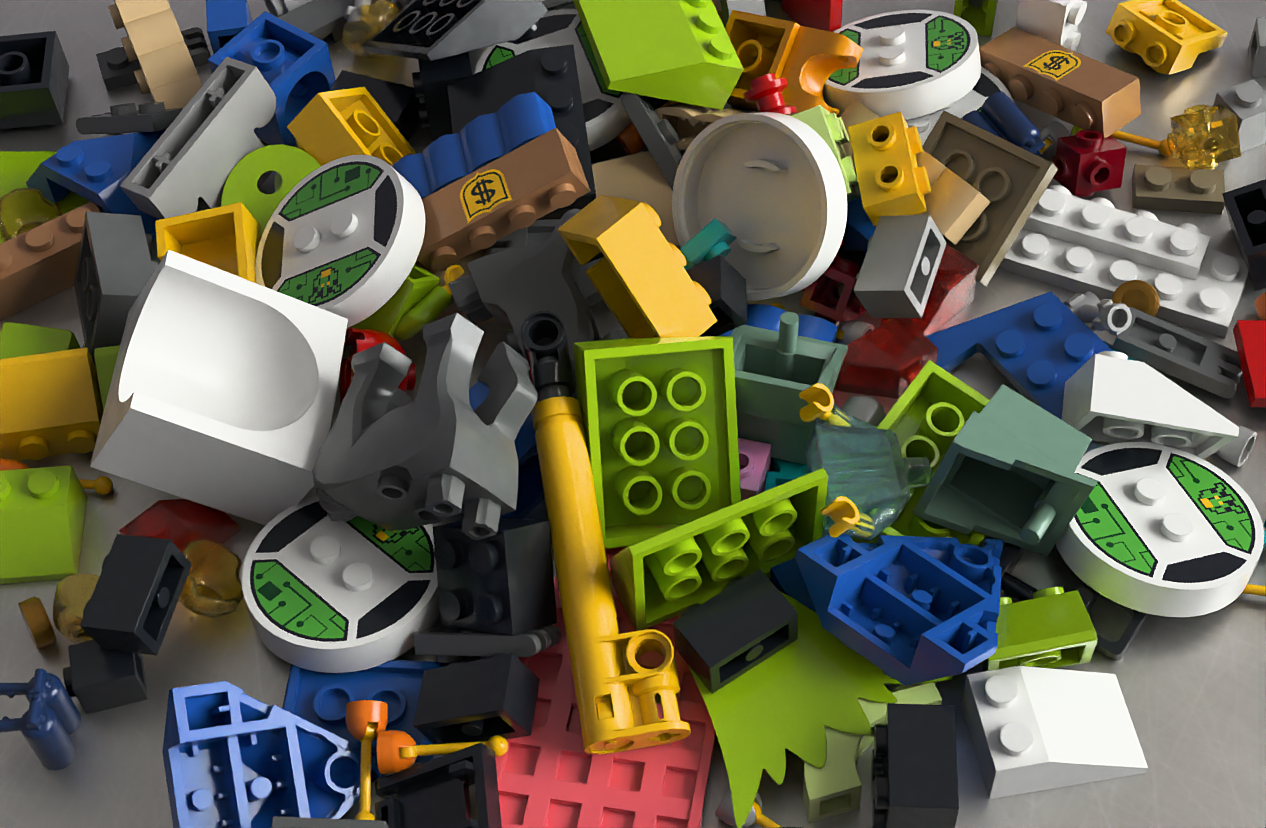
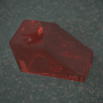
(950, 292)
(885, 360)
(182, 523)

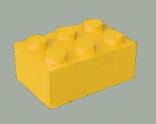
(216, 236)
(640, 271)

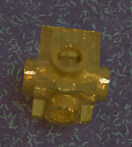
(1204, 136)

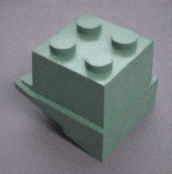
(768, 379)
(1010, 475)

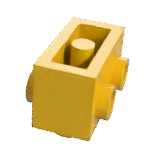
(888, 167)

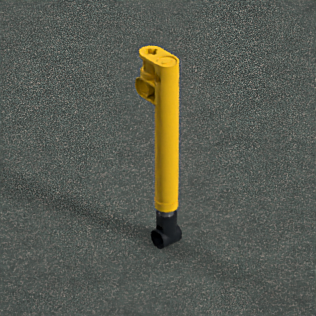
(611, 689)

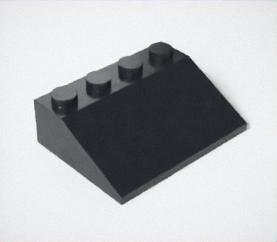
(453, 27)
(548, 73)

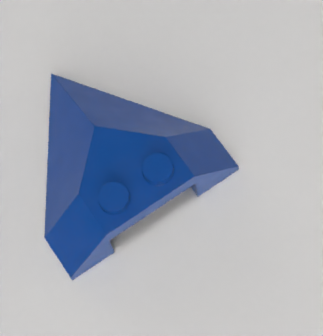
(96, 171)
(907, 601)
(248, 761)

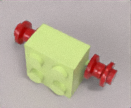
(768, 96)

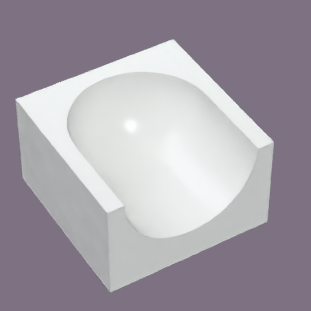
(221, 391)

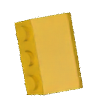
(347, 125)
(49, 405)

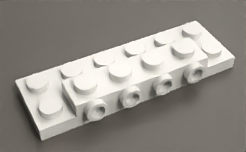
(1100, 247)

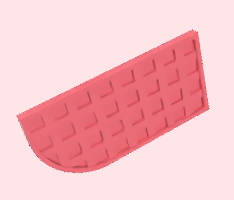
(556, 784)

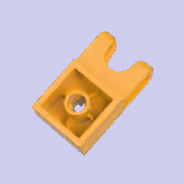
(791, 52)

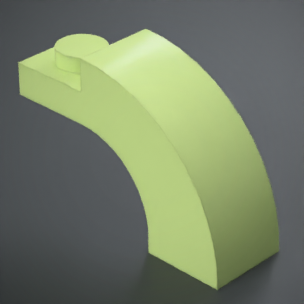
(837, 785)

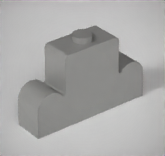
(203, 144)

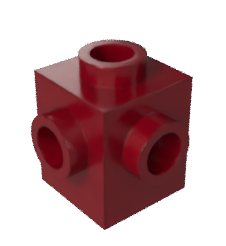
(1089, 163)
(824, 297)

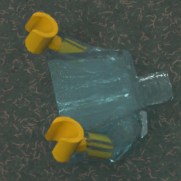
(863, 467)

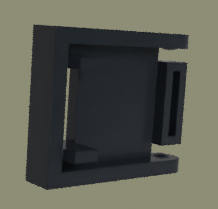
(439, 793)

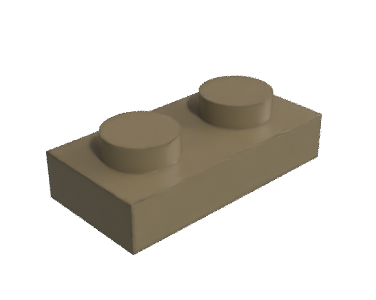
(1178, 189)

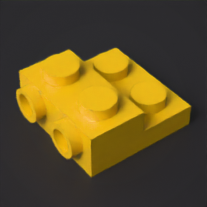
(1163, 33)

